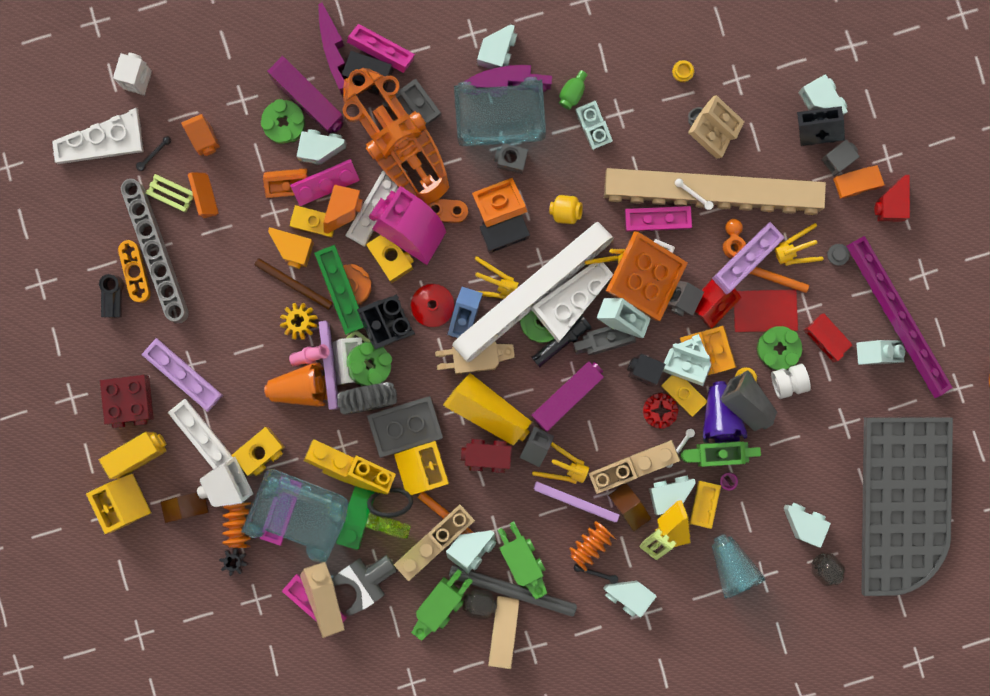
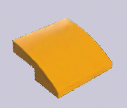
(717, 347)

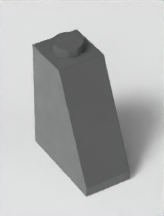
(749, 402)

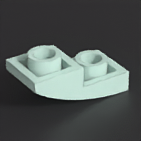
(593, 125)

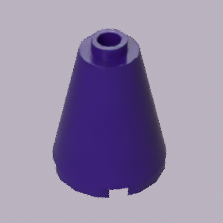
(719, 420)

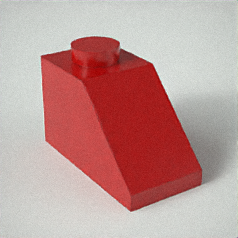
(895, 202)

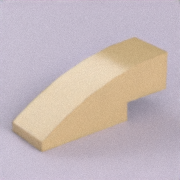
(503, 632)

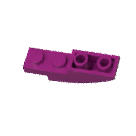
(507, 76)

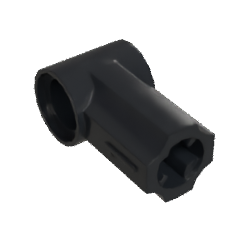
(111, 299)

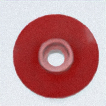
(438, 315)

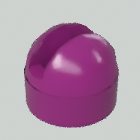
(725, 484)

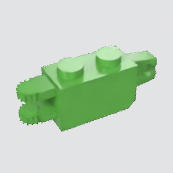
(720, 454)
(522, 562)
(438, 605)

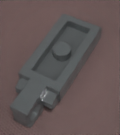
(602, 340)

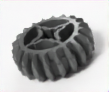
(367, 398)

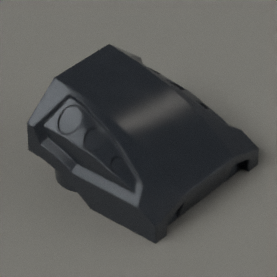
(385, 322)

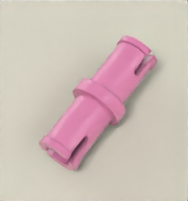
(309, 355)

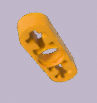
(136, 254)

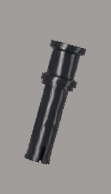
(554, 347)

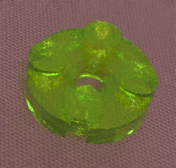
(389, 526)

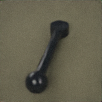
(142, 165)
(613, 578)

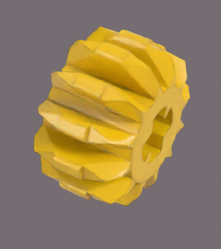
(292, 317)

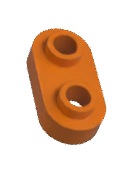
(446, 210)

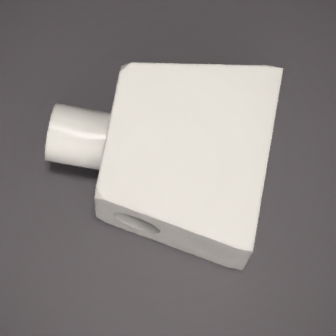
(225, 485)

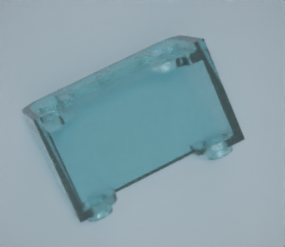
(500, 113)
(297, 513)

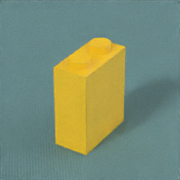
(133, 455)

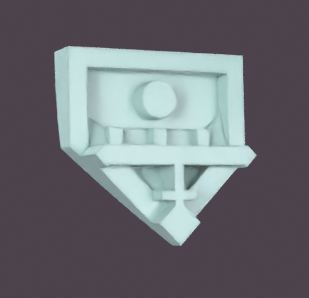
(688, 361)

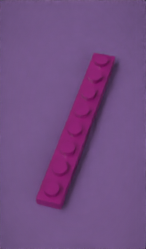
(899, 317)

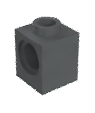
(840, 157)
(518, 165)
(685, 299)
(537, 447)

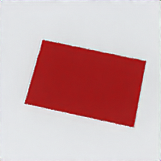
(766, 309)

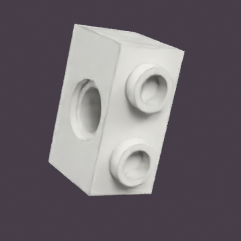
(132, 73)

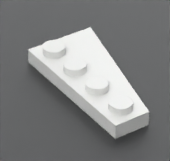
(111, 138)
(570, 300)

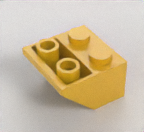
(421, 468)
(118, 503)

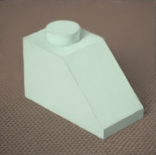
(623, 317)

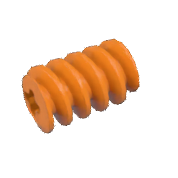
(235, 524)
(591, 545)

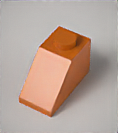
(201, 135)
(342, 208)

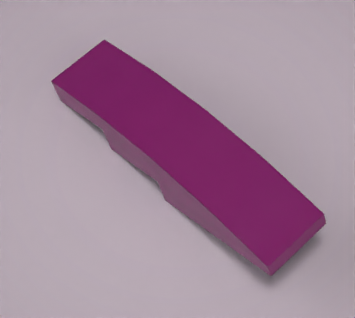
(331, 43)

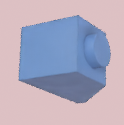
(464, 311)

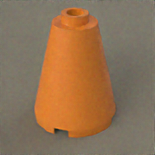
(299, 387)

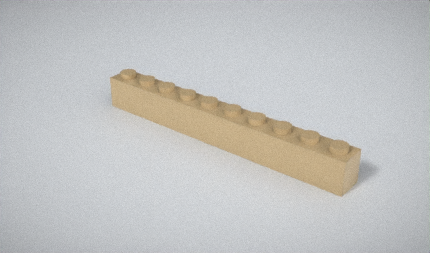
(720, 190)

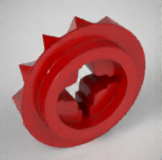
(653, 403)

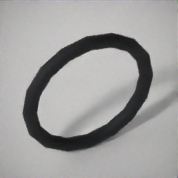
(395, 514)

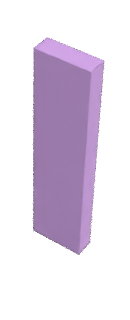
(748, 258)
(329, 366)
(182, 375)
(574, 501)

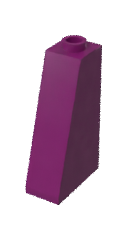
(305, 95)
(567, 396)

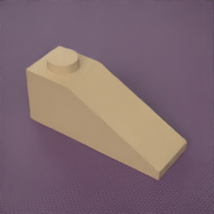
(322, 599)

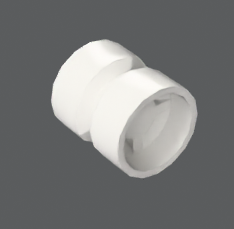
(790, 381)

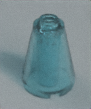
(734, 567)

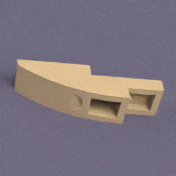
(634, 466)
(434, 542)

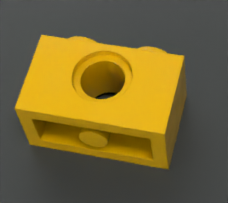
(393, 269)
(246, 454)

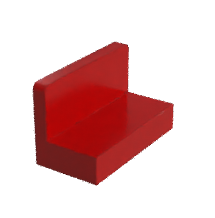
(715, 303)
(828, 338)

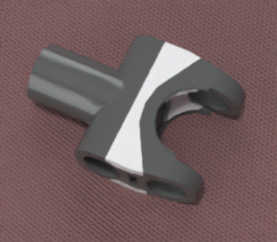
(365, 581)

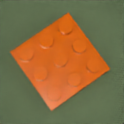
(647, 276)

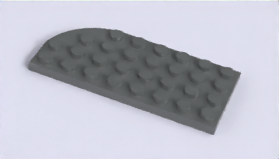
(905, 502)

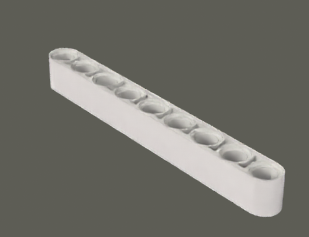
(532, 291)

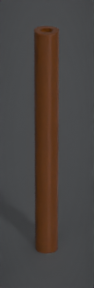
(293, 283)

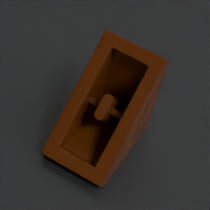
(629, 506)
(183, 507)

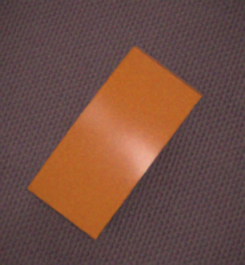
(858, 181)

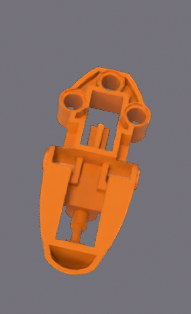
(398, 139)

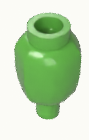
(573, 91)

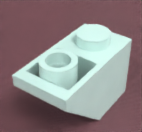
(496, 47)
(822, 95)
(319, 148)
(880, 352)
(666, 495)
(805, 526)
(469, 549)
(632, 595)

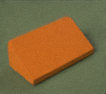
(278, 182)
(203, 194)

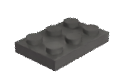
(405, 426)

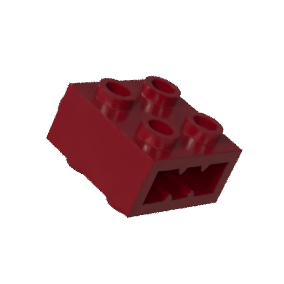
(126, 400)
(480, 455)

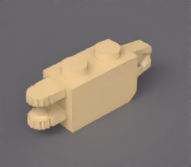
(485, 361)

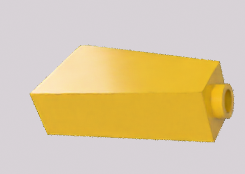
(488, 410)

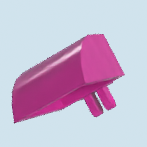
(408, 224)

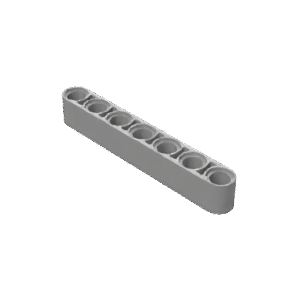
(147, 243)

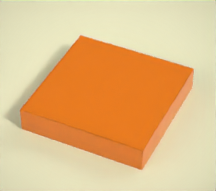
(499, 202)

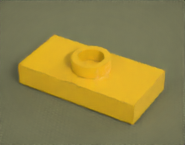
(309, 221)
(684, 394)
(705, 504)

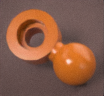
(733, 228)

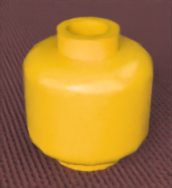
(566, 209)

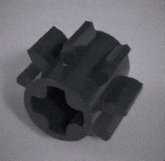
(226, 561)

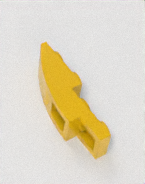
(349, 469)

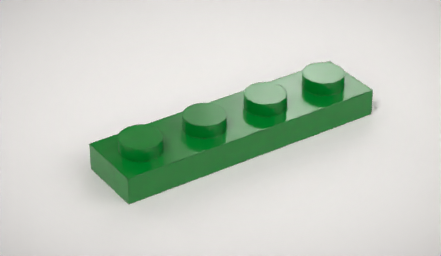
(339, 289)

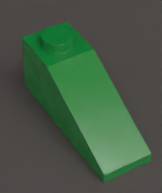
(356, 518)

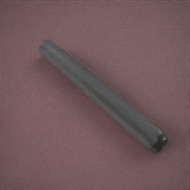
(515, 591)

